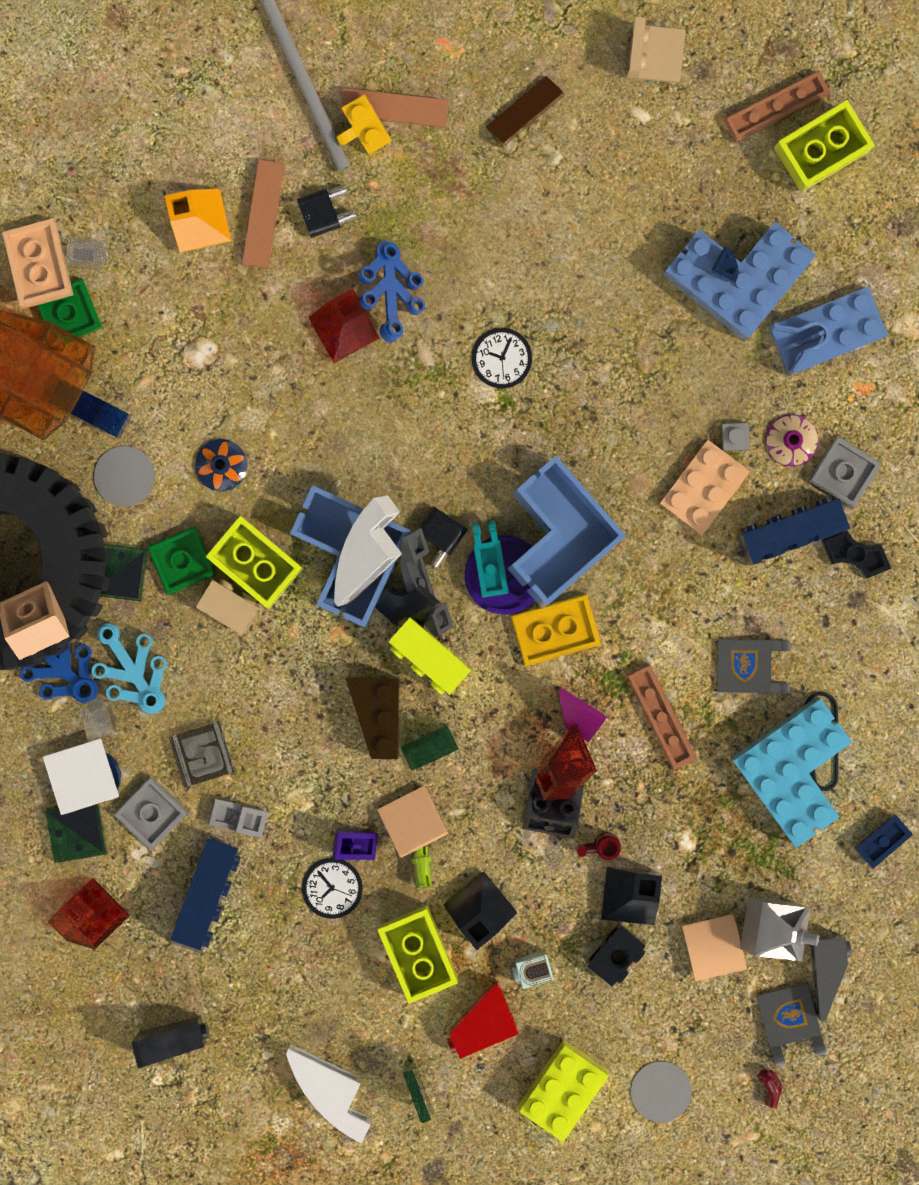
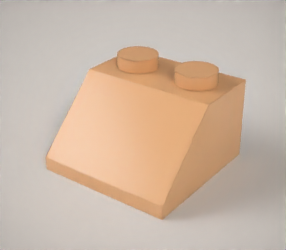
(32, 620)

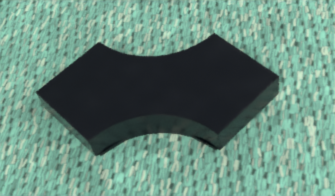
(844, 549)
(415, 604)

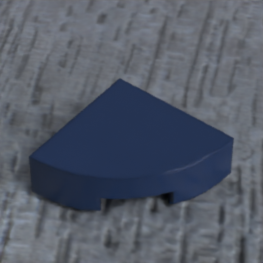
(726, 266)

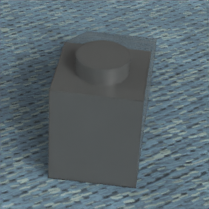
(828, 969)

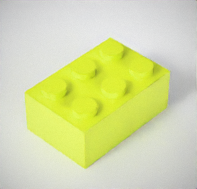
(824, 146)
(254, 562)
(429, 657)
(417, 954)
(563, 1090)

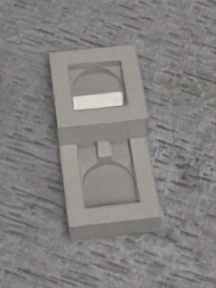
(237, 817)

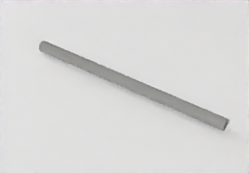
(305, 84)

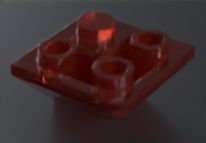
(343, 326)
(565, 766)
(89, 916)

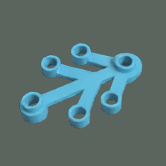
(133, 672)

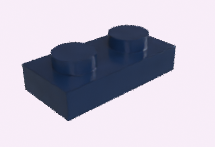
(883, 841)

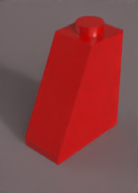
(483, 1024)

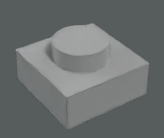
(735, 437)

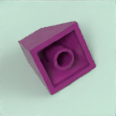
(579, 713)

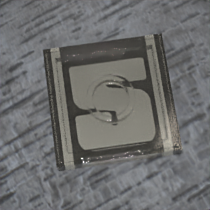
(202, 754)

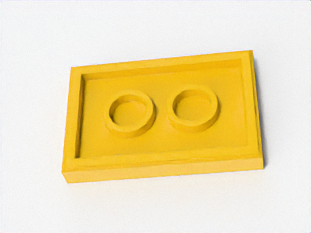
(555, 630)

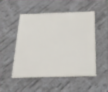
(80, 776)

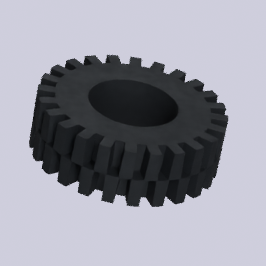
(69, 543)

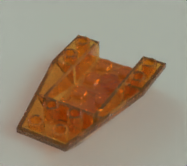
(40, 373)

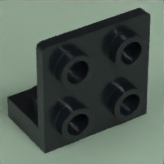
(552, 817)

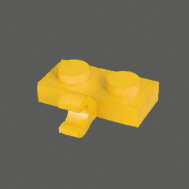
(364, 125)

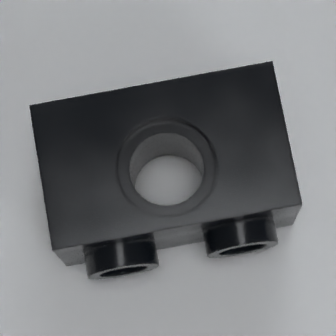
(622, 939)

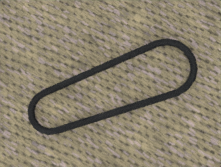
(836, 755)

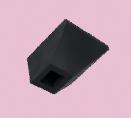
(631, 895)
(480, 910)

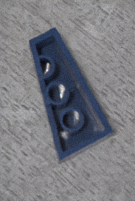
(792, 532)
(205, 895)

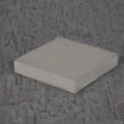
(845, 472)
(151, 813)

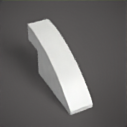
(366, 551)
(329, 1091)

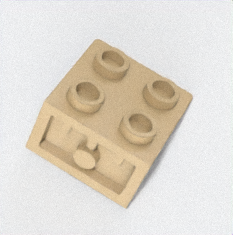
(655, 52)

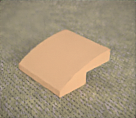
(714, 947)

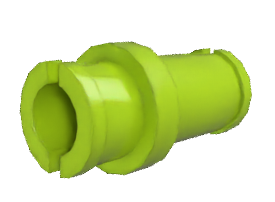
(422, 867)

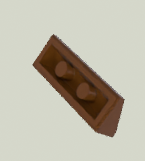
(525, 111)

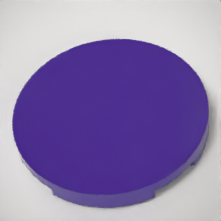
(517, 596)

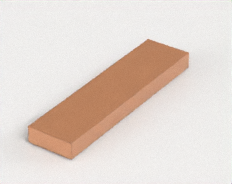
(777, 106)
(402, 108)
(263, 214)
(661, 716)

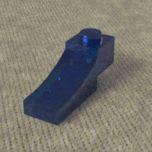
(101, 414)

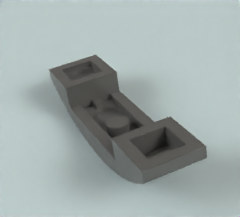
(415, 574)

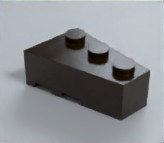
(378, 713)

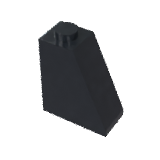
(169, 1041)

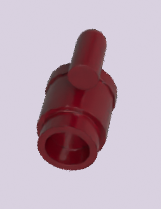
(605, 845)

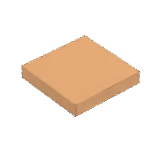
(412, 821)

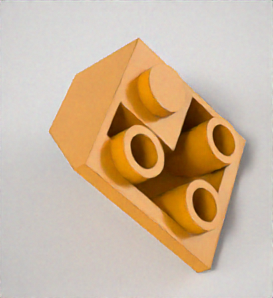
(198, 219)

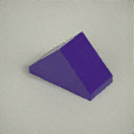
(354, 845)

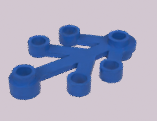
(391, 287)
(62, 669)

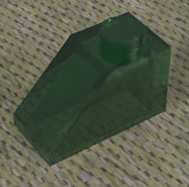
(429, 747)

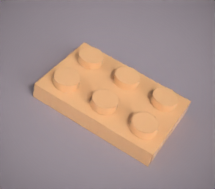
(37, 263)
(704, 487)

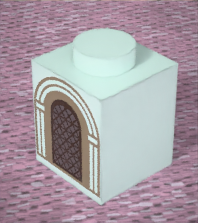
(533, 970)

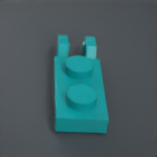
(490, 563)

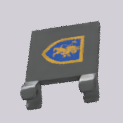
(746, 666)
(788, 1018)

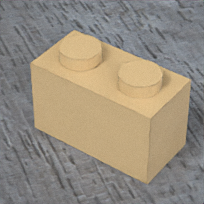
(228, 606)

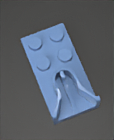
(828, 331)

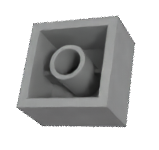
(776, 929)

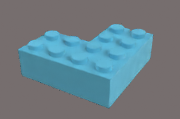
(780, 767)

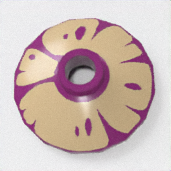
(778, 440)

